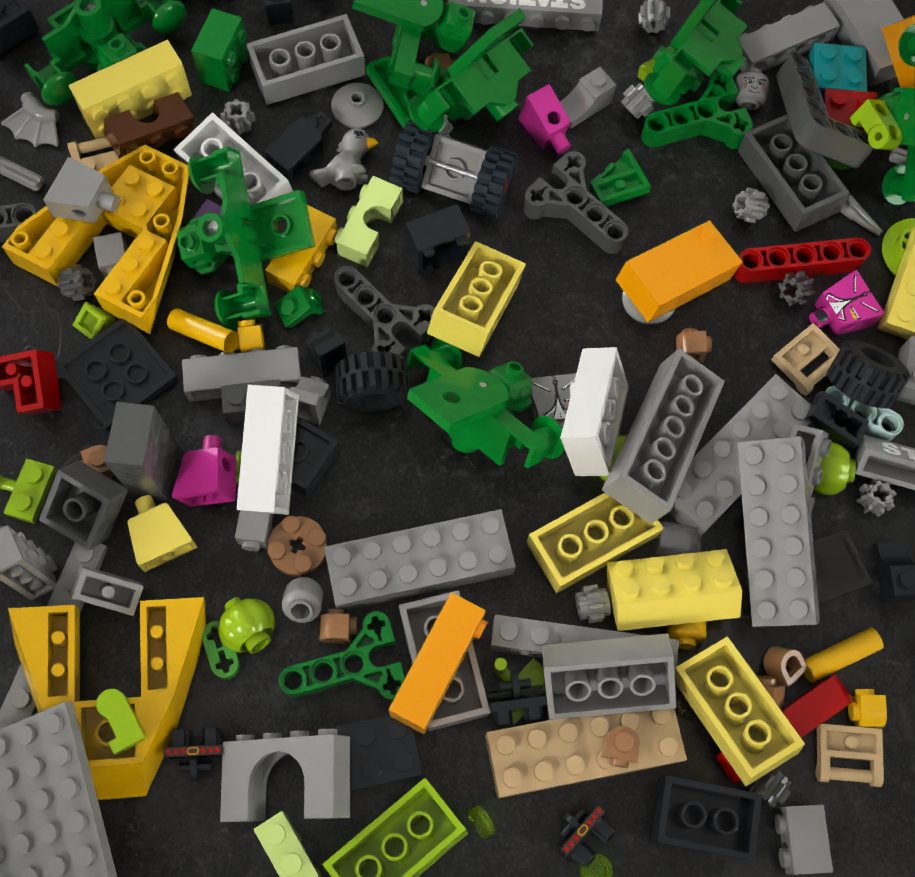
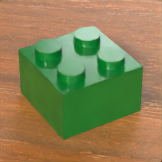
(220, 50)

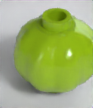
(837, 470)
(246, 625)

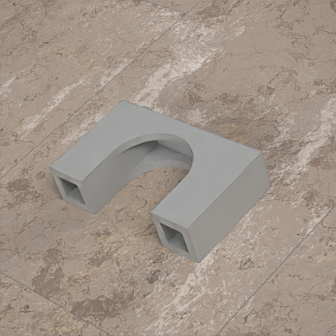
(322, 760)

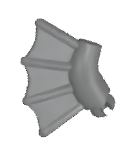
(34, 122)

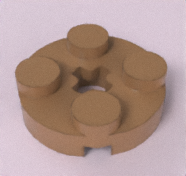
(291, 530)

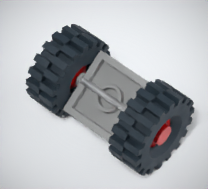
(454, 169)

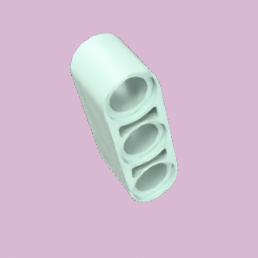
(873, 415)

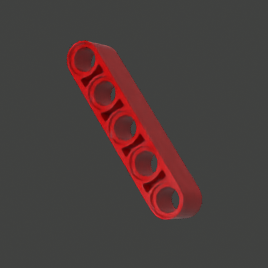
(811, 253)
(807, 712)

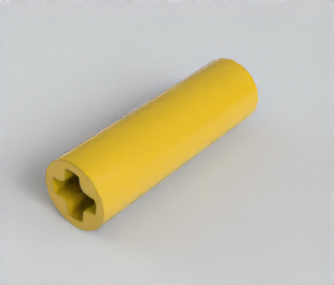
(203, 330)
(842, 654)

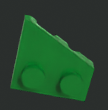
(620, 181)

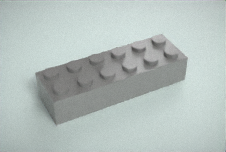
(664, 437)
(714, 472)
(778, 532)
(419, 560)

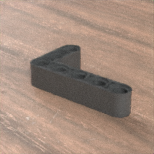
(811, 120)

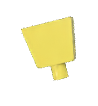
(157, 534)

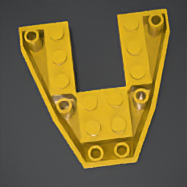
(150, 210)
(170, 649)

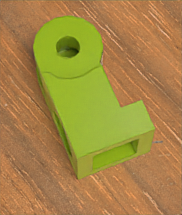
(879, 124)
(122, 719)

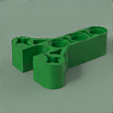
(716, 123)
(362, 648)

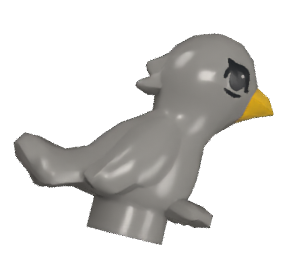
(346, 168)

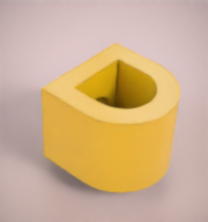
(250, 335)
(868, 709)

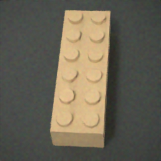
(571, 750)

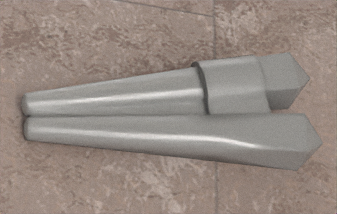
(856, 213)

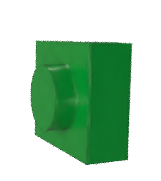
(299, 305)

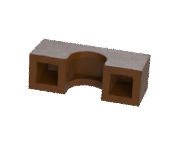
(171, 122)

